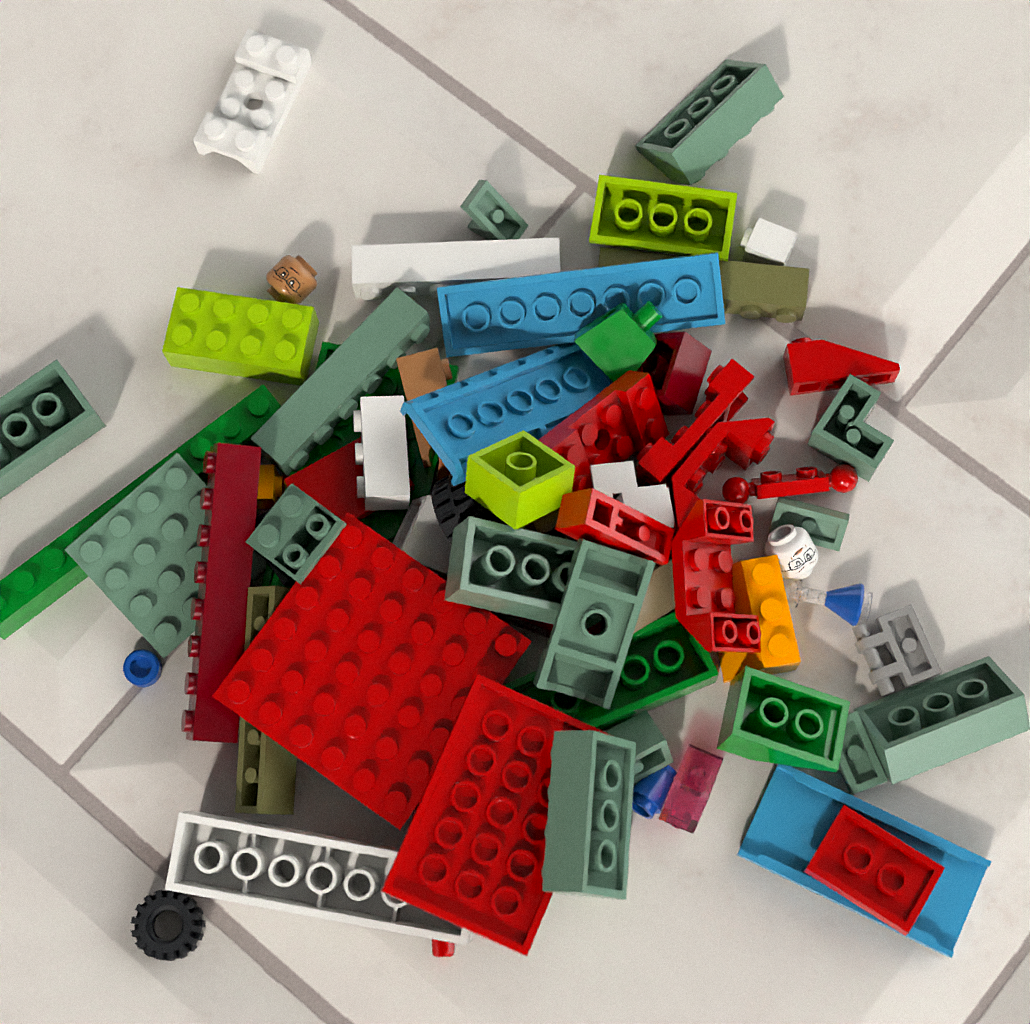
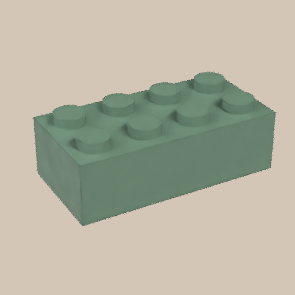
(41, 424)
(509, 570)

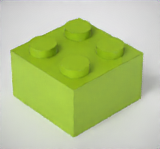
(518, 479)

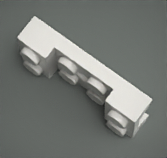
(264, 71)

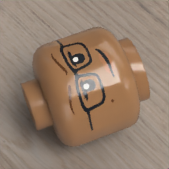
(291, 280)

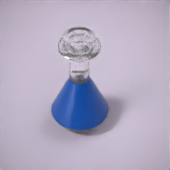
(847, 602)

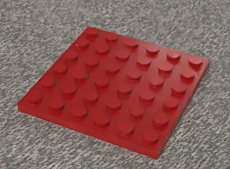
(368, 670)

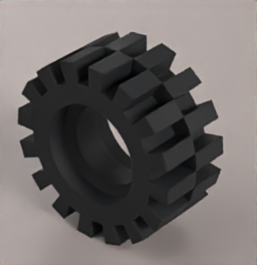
(145, 921)

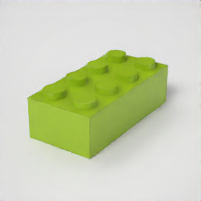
(241, 336)

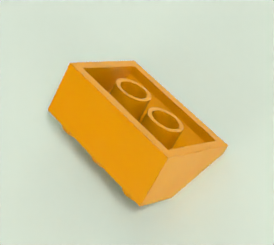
(761, 592)

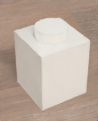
(768, 243)

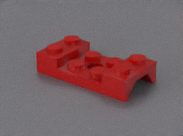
(722, 402)
(624, 415)

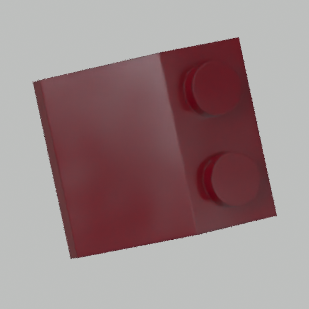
(677, 371)

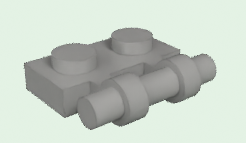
(906, 645)

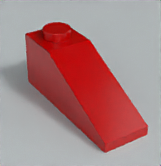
(826, 366)
(612, 524)

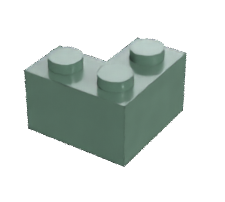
(846, 436)

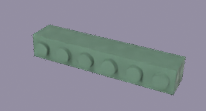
(341, 380)

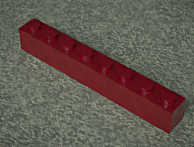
(223, 587)

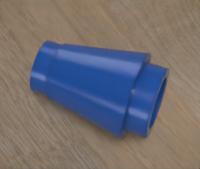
(652, 792)

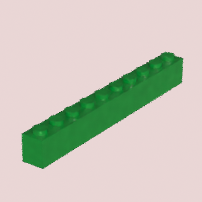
(54, 572)

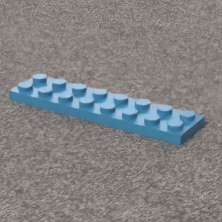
(558, 304)

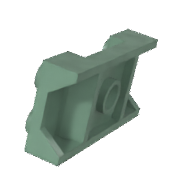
(601, 583)

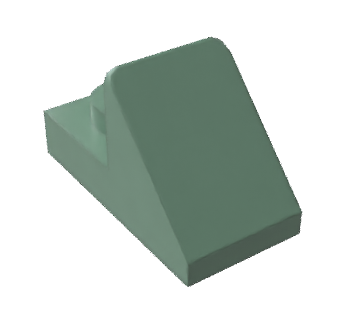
(492, 214)

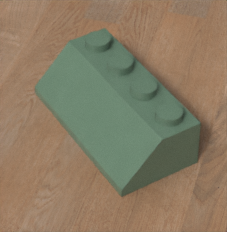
(711, 120)
(944, 719)
(589, 815)

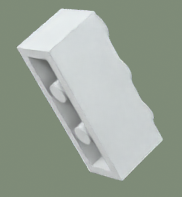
(382, 453)

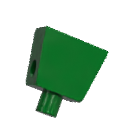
(620, 339)

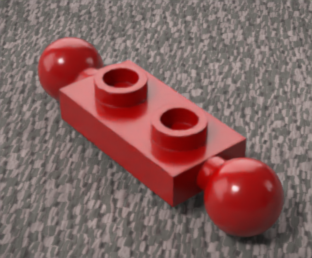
(805, 481)

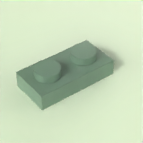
(823, 525)
(858, 758)

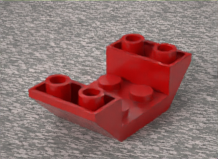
(738, 440)
(705, 577)

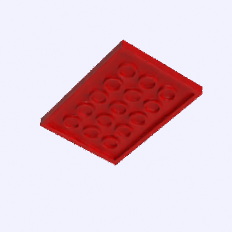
(483, 820)

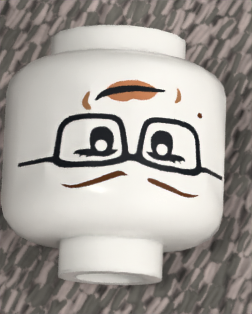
(794, 551)

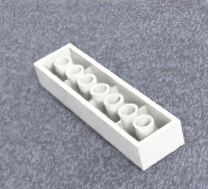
(295, 874)

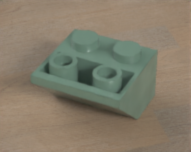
(296, 533)

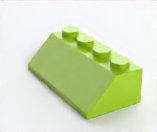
(662, 217)

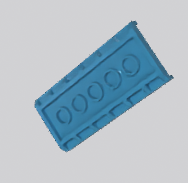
(498, 403)
(798, 815)

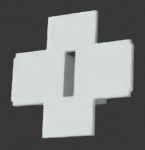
(621, 479)

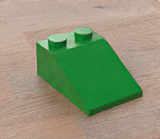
(782, 722)

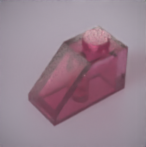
(691, 789)

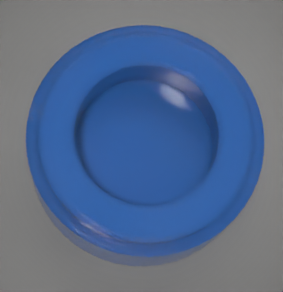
(142, 668)

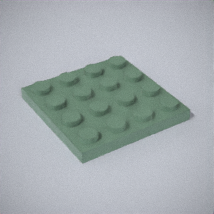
(148, 553)

